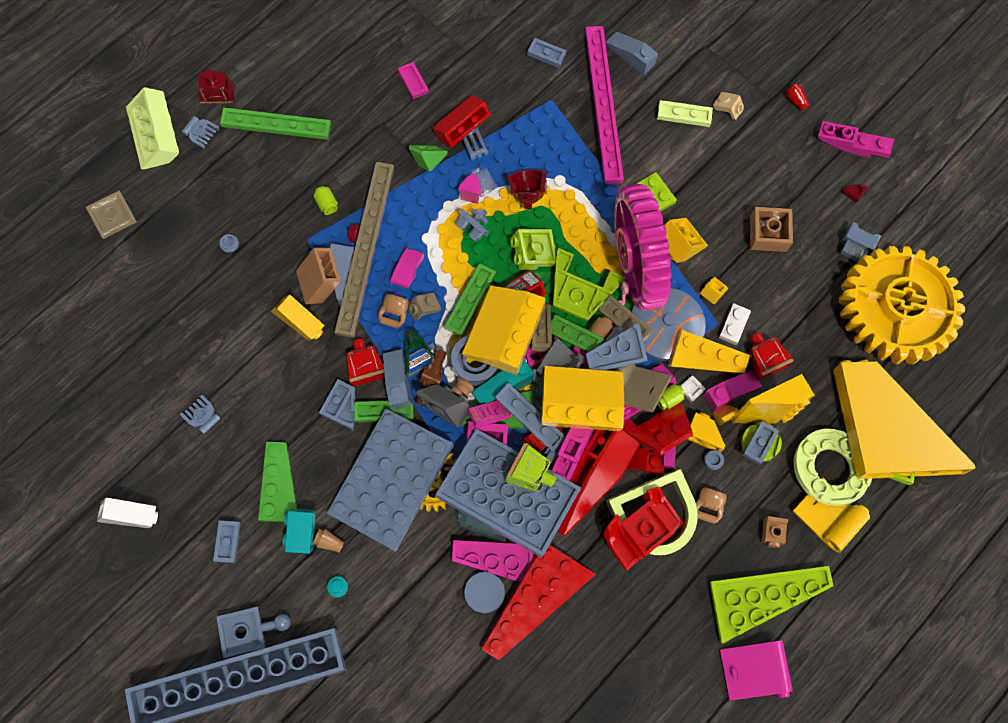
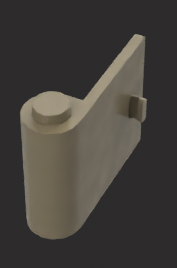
(643, 387)

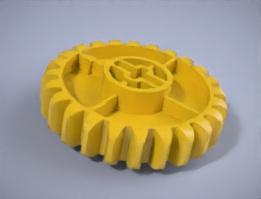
(901, 305)

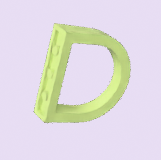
(680, 484)

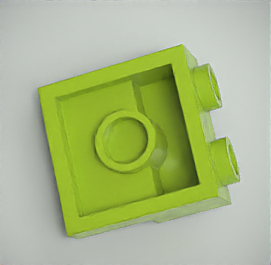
(533, 248)

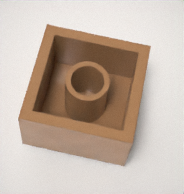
(771, 229)

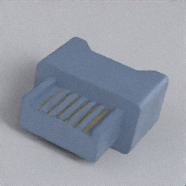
(858, 242)

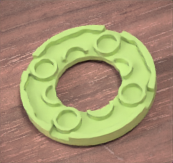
(808, 478)

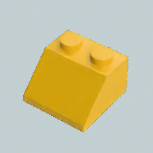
(683, 239)

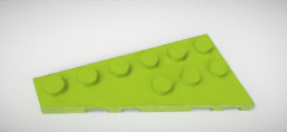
(755, 599)

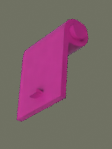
(760, 671)

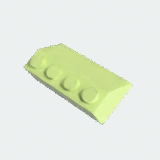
(152, 128)

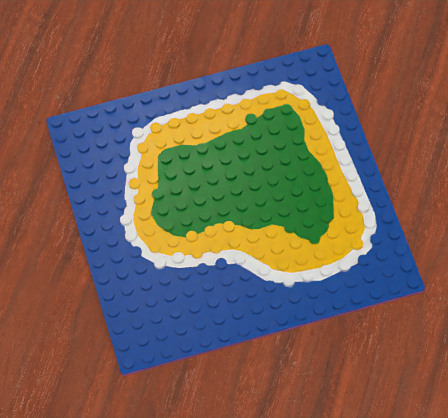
(424, 217)

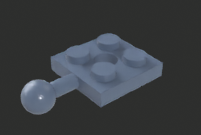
(254, 639)

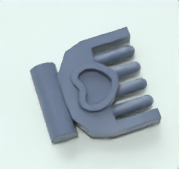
(197, 129)
(202, 417)

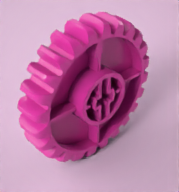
(642, 246)

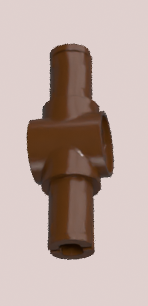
(432, 372)

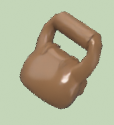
(394, 305)
(712, 500)

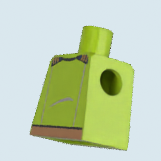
(530, 470)

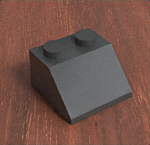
(445, 404)

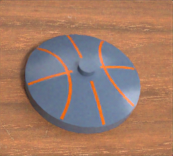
(678, 313)

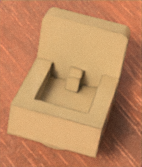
(729, 103)

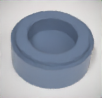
(713, 460)

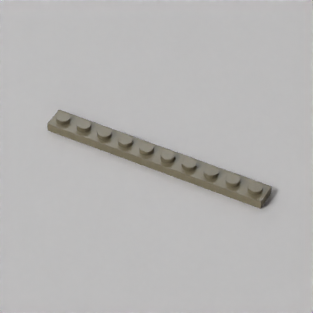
(364, 250)

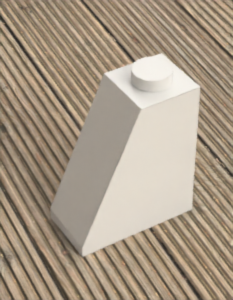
(127, 513)

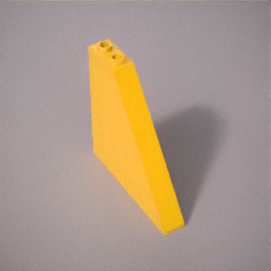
(890, 429)

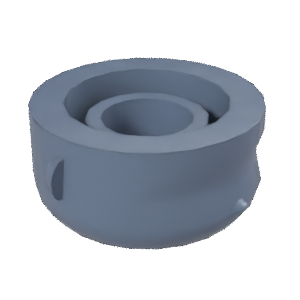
(462, 370)

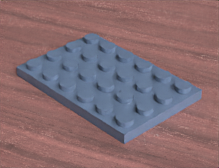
(390, 479)
(480, 491)

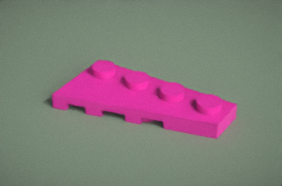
(496, 558)

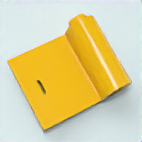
(832, 523)

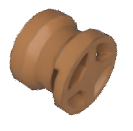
(462, 388)

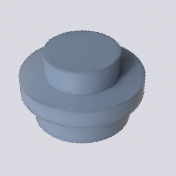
(229, 243)

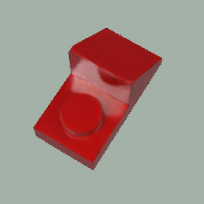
(647, 462)

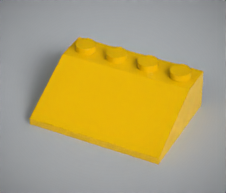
(504, 328)
(583, 398)
(777, 403)

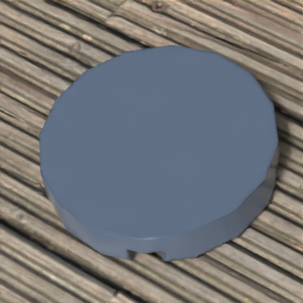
(484, 592)

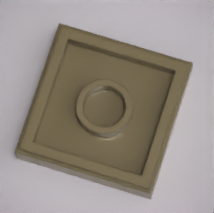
(111, 214)

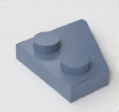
(340, 405)

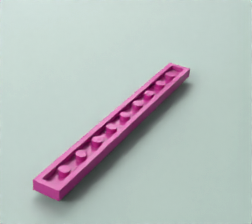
(604, 105)

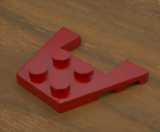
(661, 431)

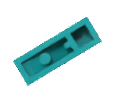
(487, 391)

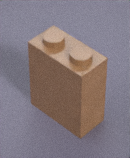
(318, 275)

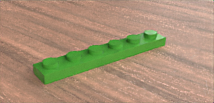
(275, 123)

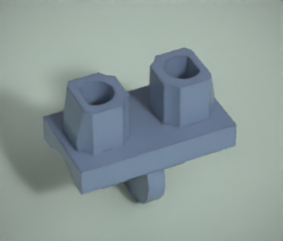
(478, 230)

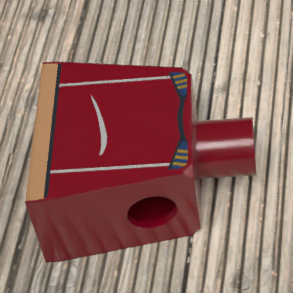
(215, 87)

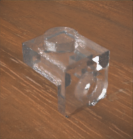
(485, 179)

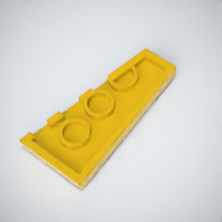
(700, 353)

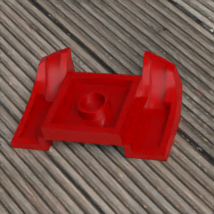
(643, 529)

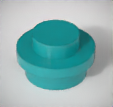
(337, 587)

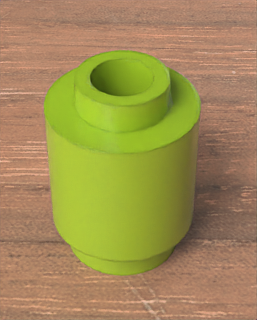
(325, 200)
(671, 397)

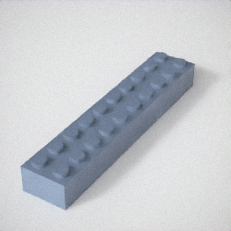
(236, 679)

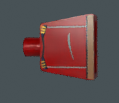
(768, 356)
(364, 364)

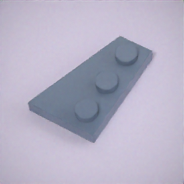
(619, 351)

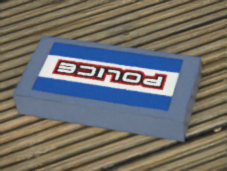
(419, 360)

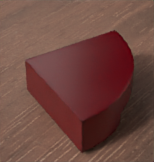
(855, 192)

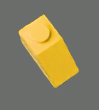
(706, 432)

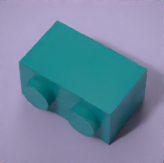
(300, 530)

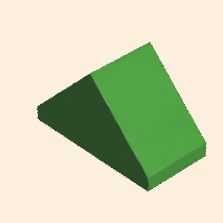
(427, 155)

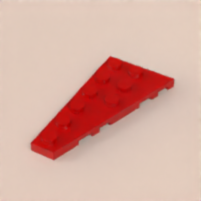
(540, 592)

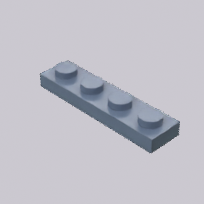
(529, 417)

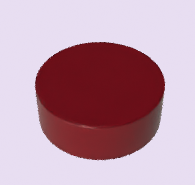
(353, 233)

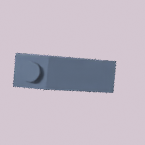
(633, 51)
(343, 258)
(396, 380)

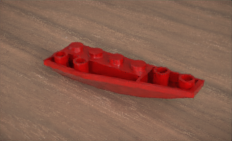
(598, 471)

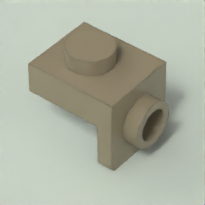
(423, 305)

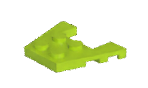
(576, 294)

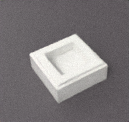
(692, 388)

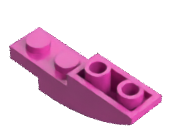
(855, 142)
(571, 451)

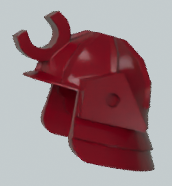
(528, 185)

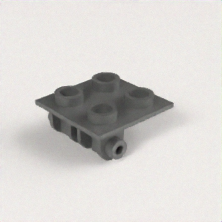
(560, 356)

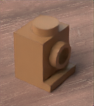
(769, 537)

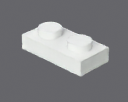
(734, 324)

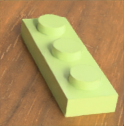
(684, 113)

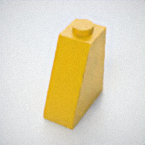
(298, 318)

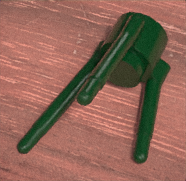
(413, 342)

